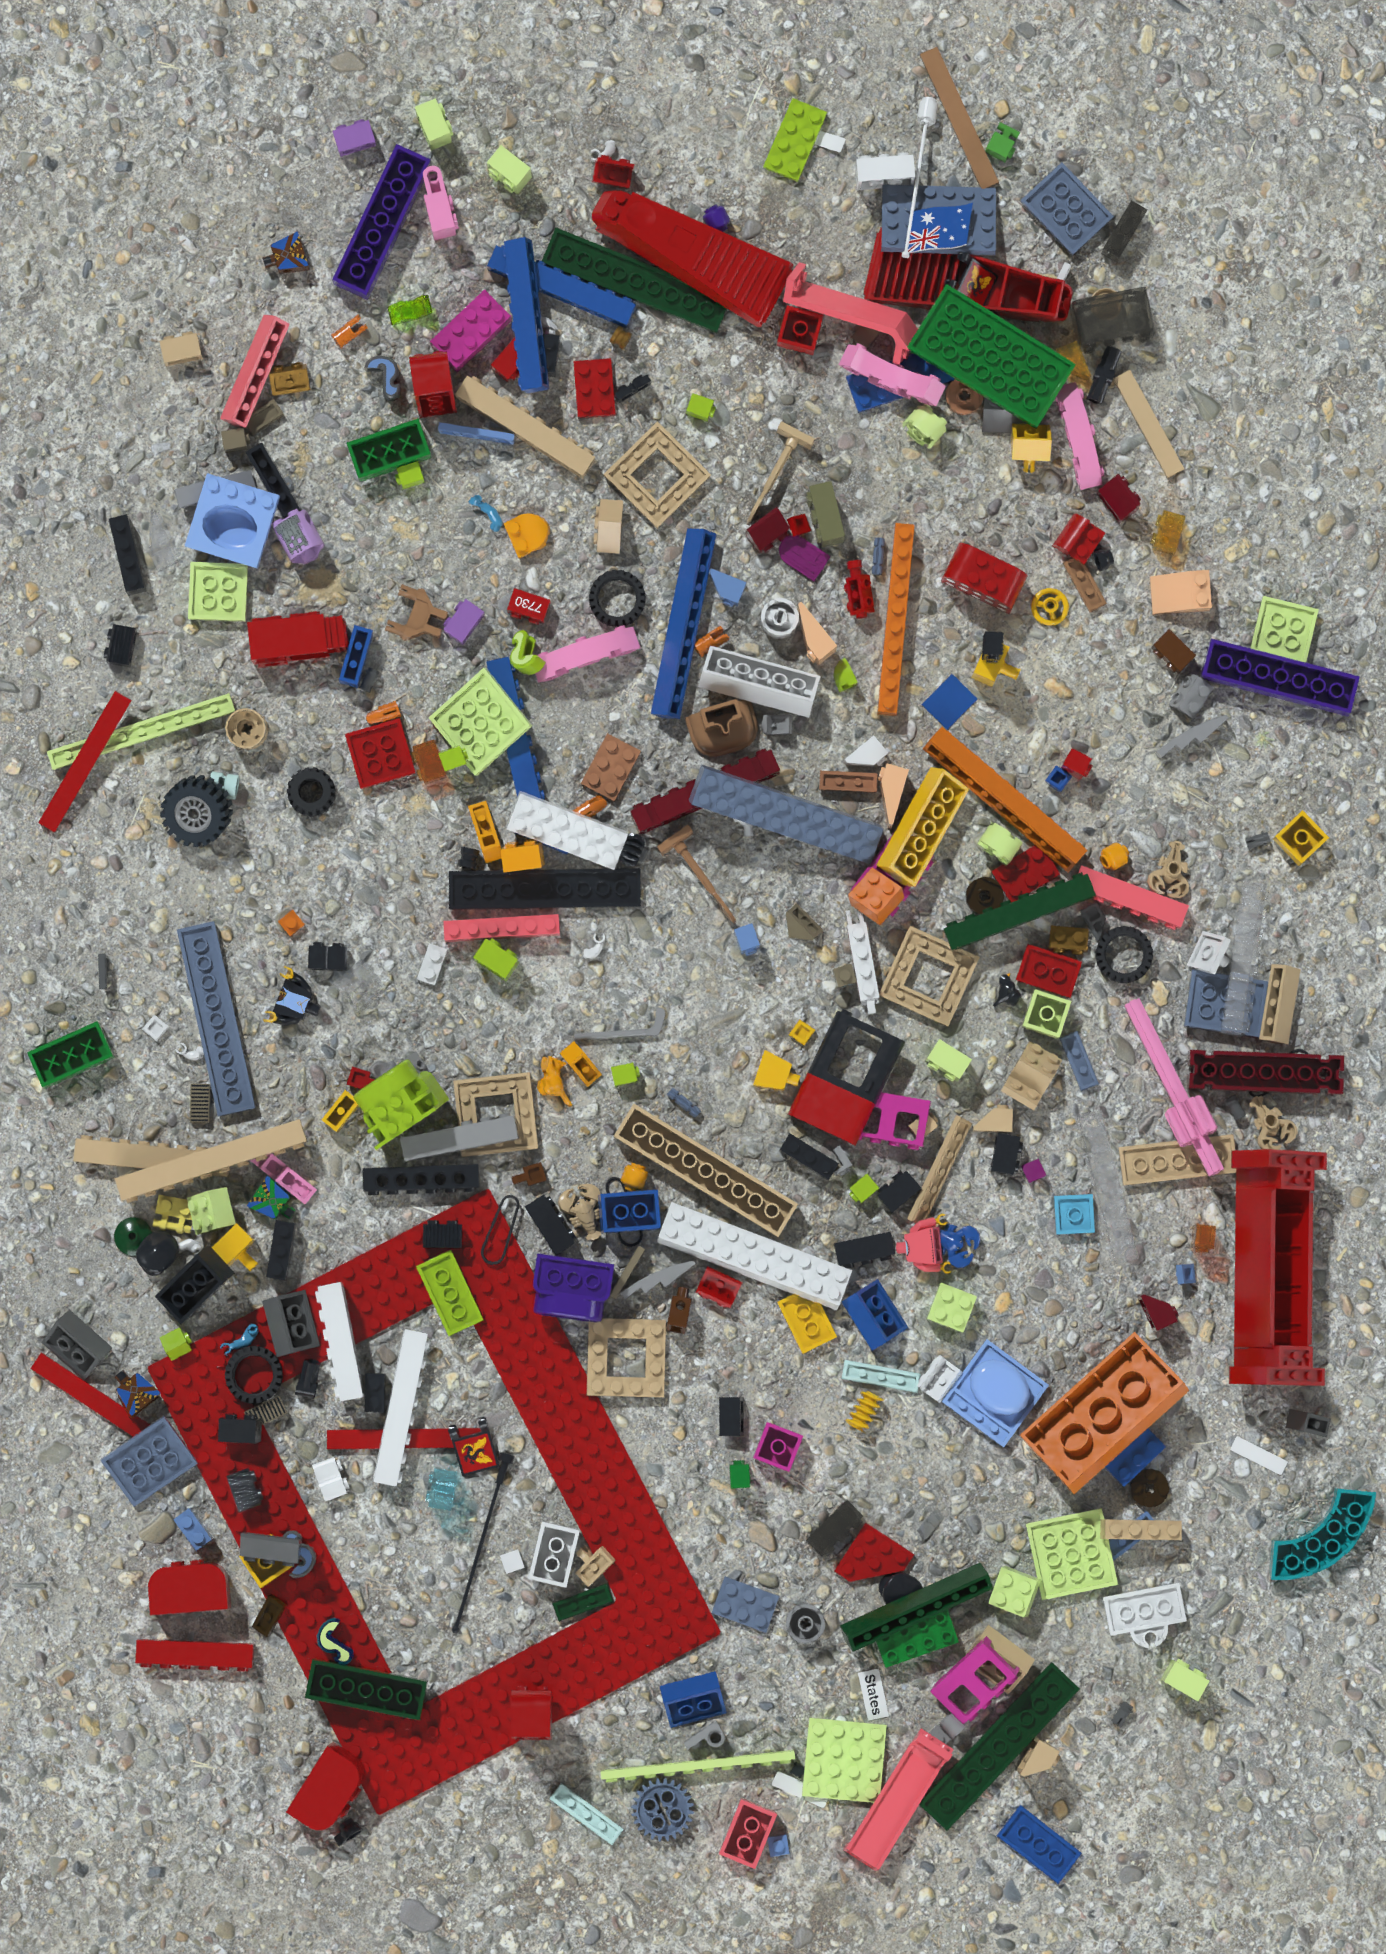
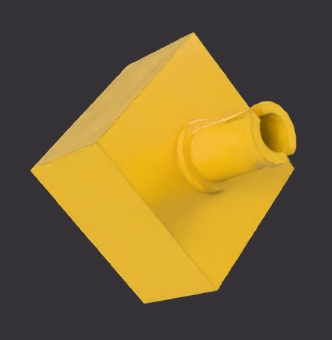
(1030, 444)
(988, 672)
(234, 1247)

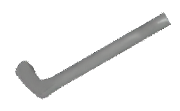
(654, 1031)

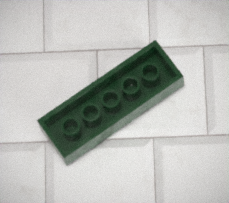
(366, 1689)

